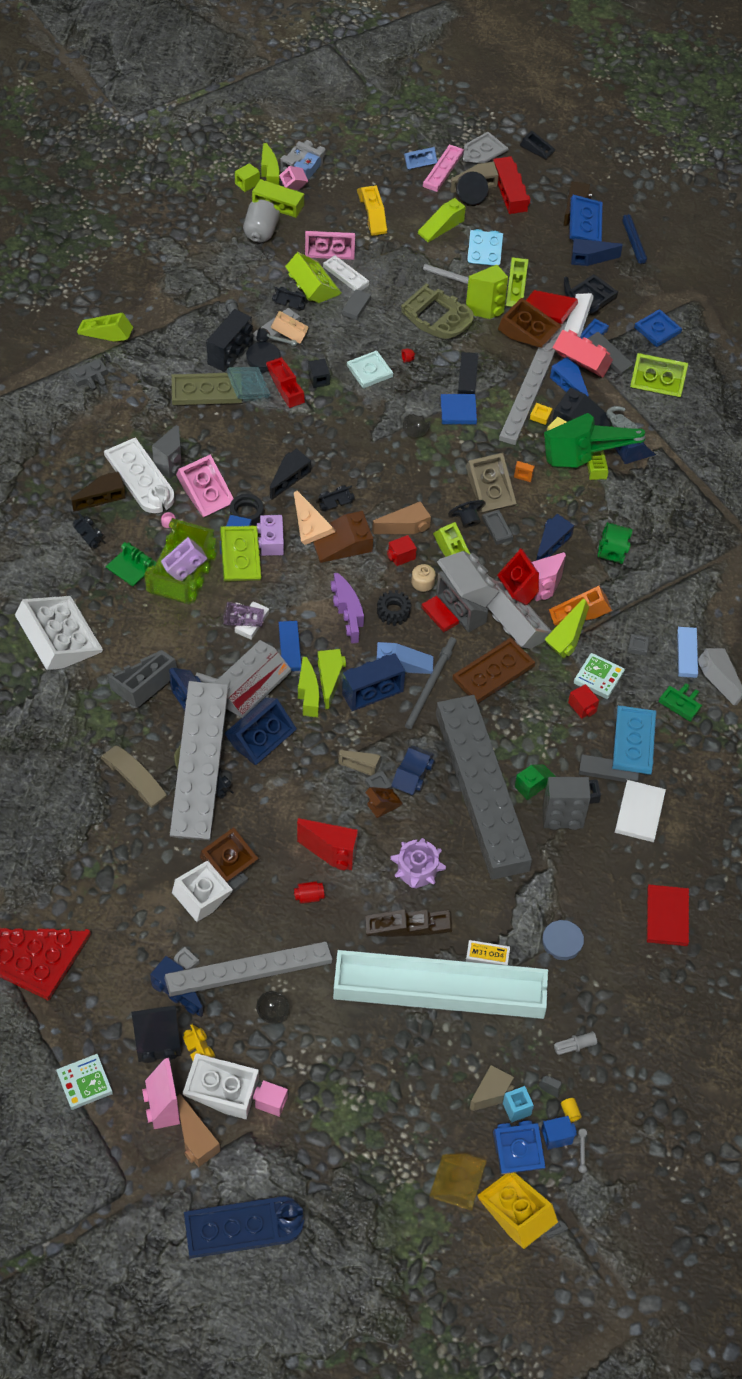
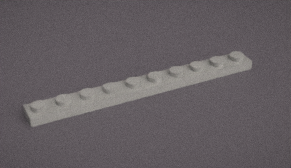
(529, 390)

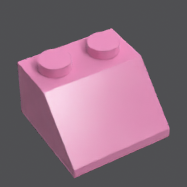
(550, 574)

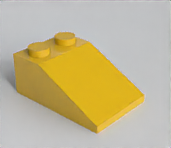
(518, 1209)

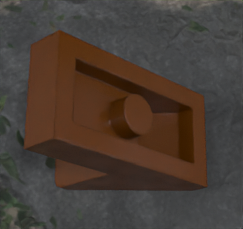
(382, 801)

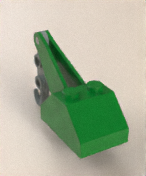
(578, 439)

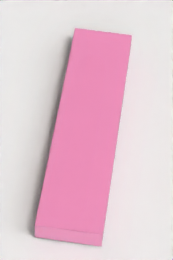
(443, 168)

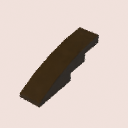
(408, 924)

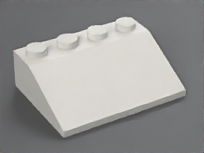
(57, 631)

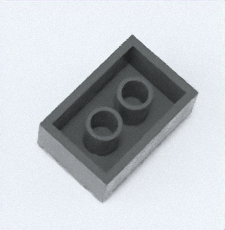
(566, 802)

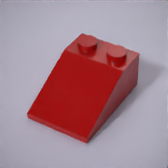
(329, 842)

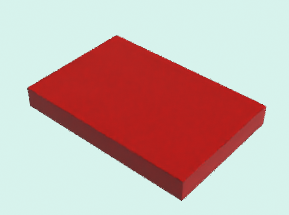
(553, 305)
(667, 915)

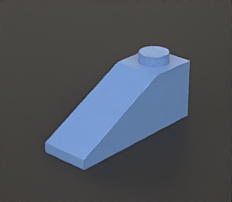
(411, 659)

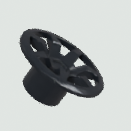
(468, 515)

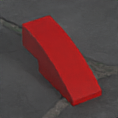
(286, 382)

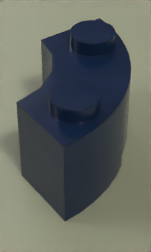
(413, 770)

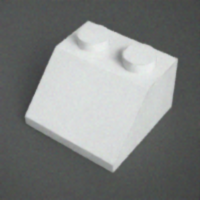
(201, 890)

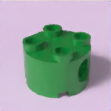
(614, 542)

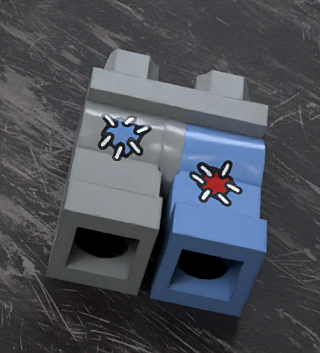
(305, 157)

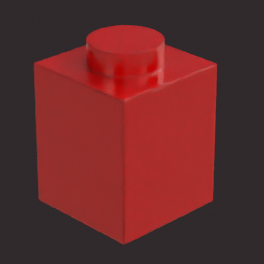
(401, 550)
(583, 701)

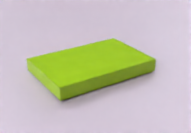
(240, 553)

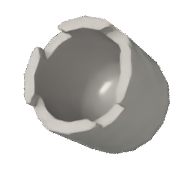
(260, 221)

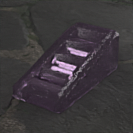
(243, 610)

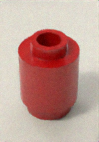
(309, 892)

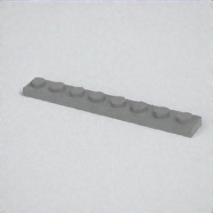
(247, 968)

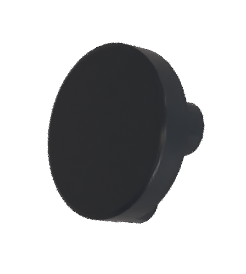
(472, 187)
(260, 353)

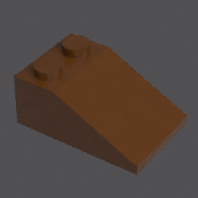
(528, 324)
(350, 538)

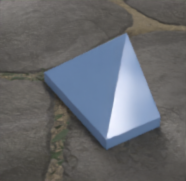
(420, 158)

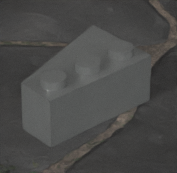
(144, 679)

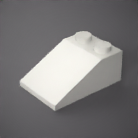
(222, 1085)

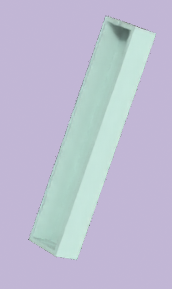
(441, 984)

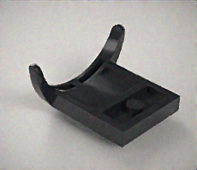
(600, 290)

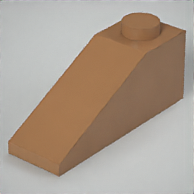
(404, 521)
(198, 1140)

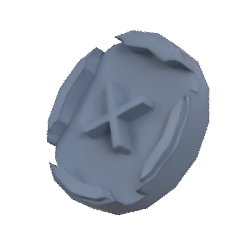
(563, 940)

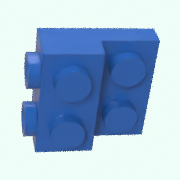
(519, 1147)

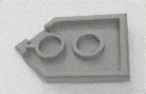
(483, 149)

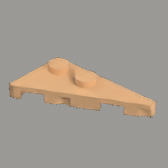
(311, 523)

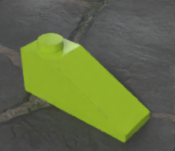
(443, 220)
(516, 281)
(109, 327)
(450, 540)
(567, 632)
(330, 671)

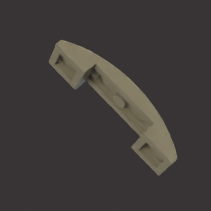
(135, 774)

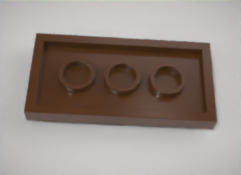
(494, 670)

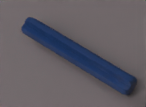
(634, 239)

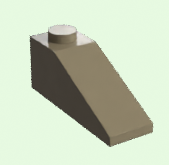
(488, 170)

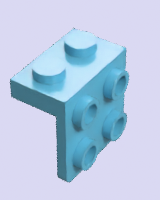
(485, 247)

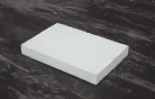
(640, 811)

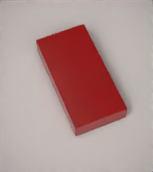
(440, 613)

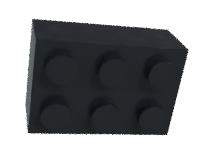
(229, 340)

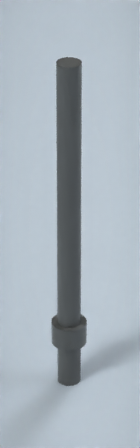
(445, 655)

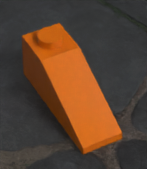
(595, 598)

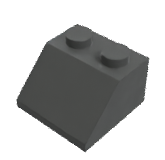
(168, 453)

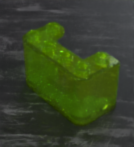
(162, 583)

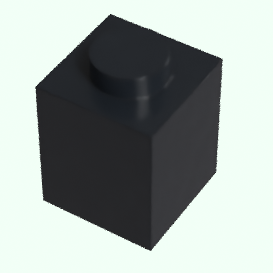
(319, 373)

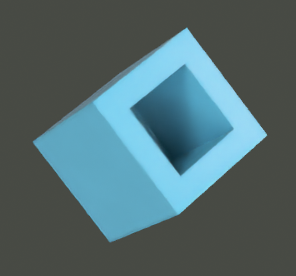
(518, 1104)

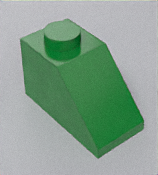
(532, 780)

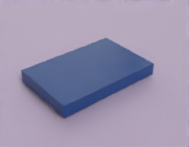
(585, 219)

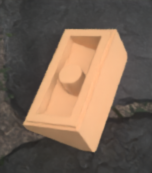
(289, 327)

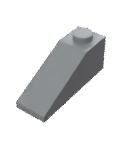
(721, 673)

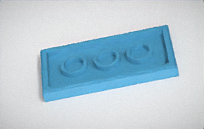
(634, 739)

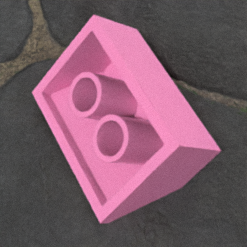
(329, 244)

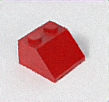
(520, 578)

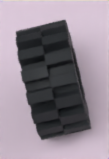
(393, 599)

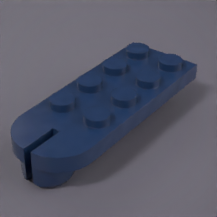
(243, 1226)

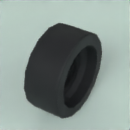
(247, 500)

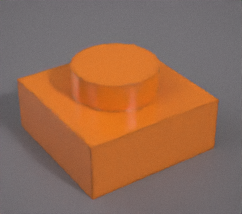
(524, 471)

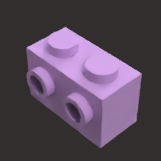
(271, 534)
(184, 559)

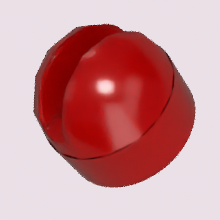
(407, 355)

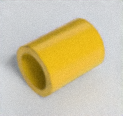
(571, 1109)

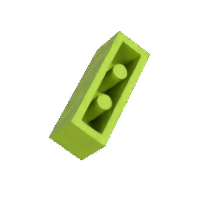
(284, 199)

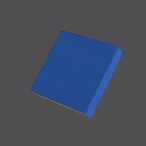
(658, 328)
(458, 409)

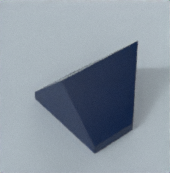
(634, 452)

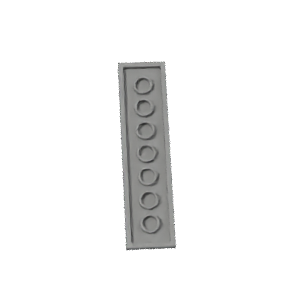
(199, 761)

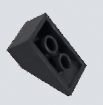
(577, 404)
(156, 1034)

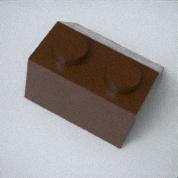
(229, 855)

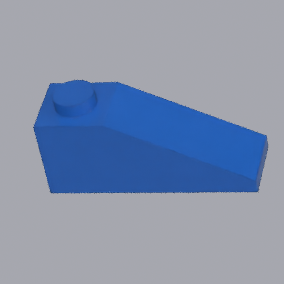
(567, 375)

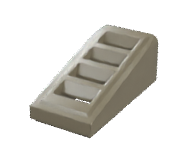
(359, 761)

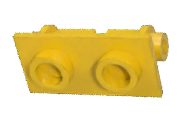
(197, 1040)

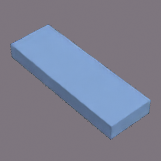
(687, 652)

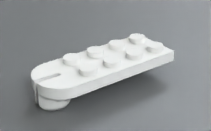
(141, 476)

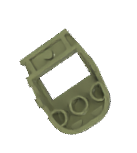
(450, 324)

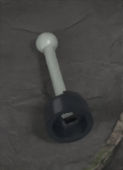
(263, 335)

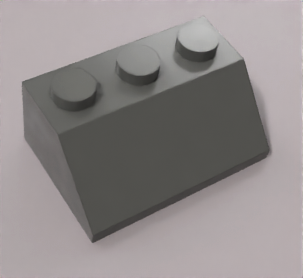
(468, 613)

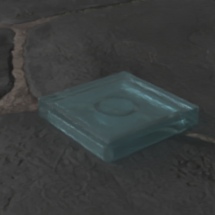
(248, 382)

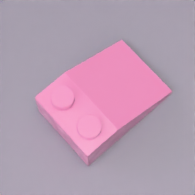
(205, 486)
(161, 1097)

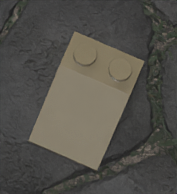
(491, 482)

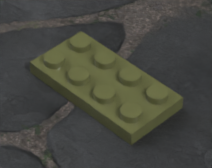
(202, 389)

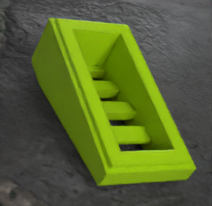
(598, 468)

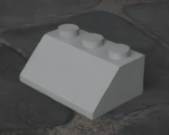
(469, 577)

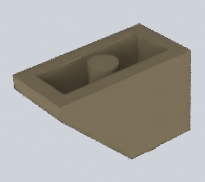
(492, 1089)

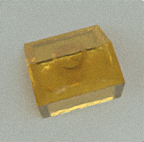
(458, 1179)

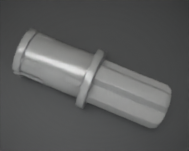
(575, 1043)

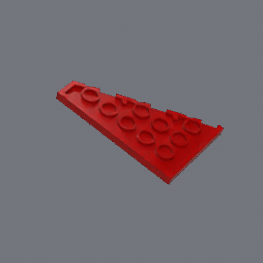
(39, 957)

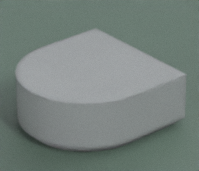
(186, 959)

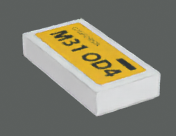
(487, 953)

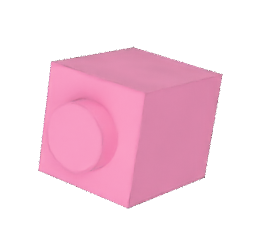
(293, 178)
(270, 1098)

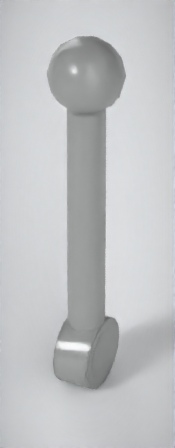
(582, 1134)

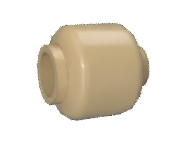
(423, 577)

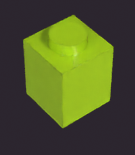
(247, 177)

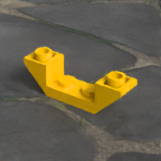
(375, 209)

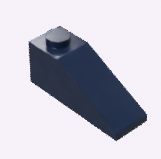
(555, 535)

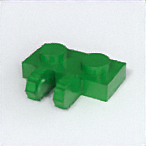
(680, 703)

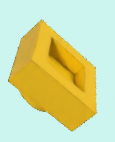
(541, 413)

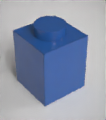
(558, 1132)

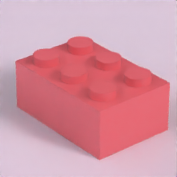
(583, 352)

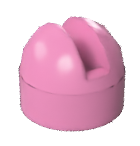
(166, 518)

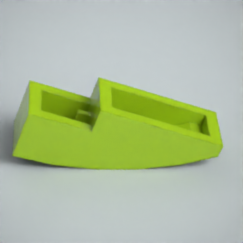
(269, 165)
(308, 689)

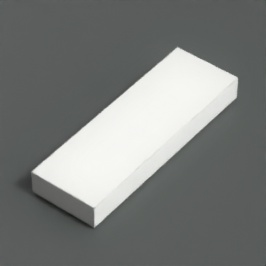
(345, 273)
(579, 314)

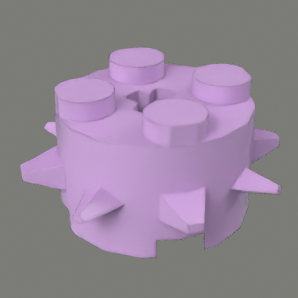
(418, 863)

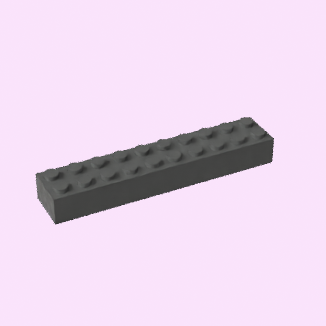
(483, 787)

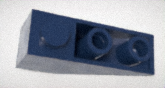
(593, 252)
(189, 1000)

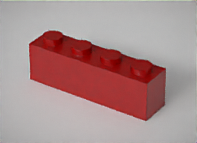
(511, 185)

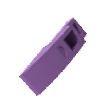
(349, 605)

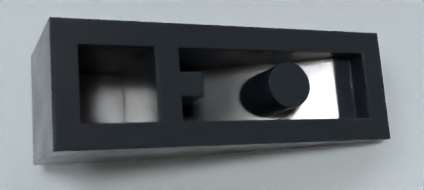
(291, 470)

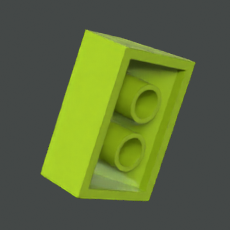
(312, 278)
(487, 292)
(659, 375)

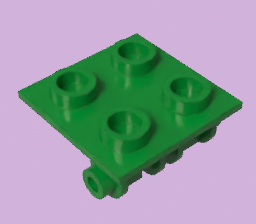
(130, 564)

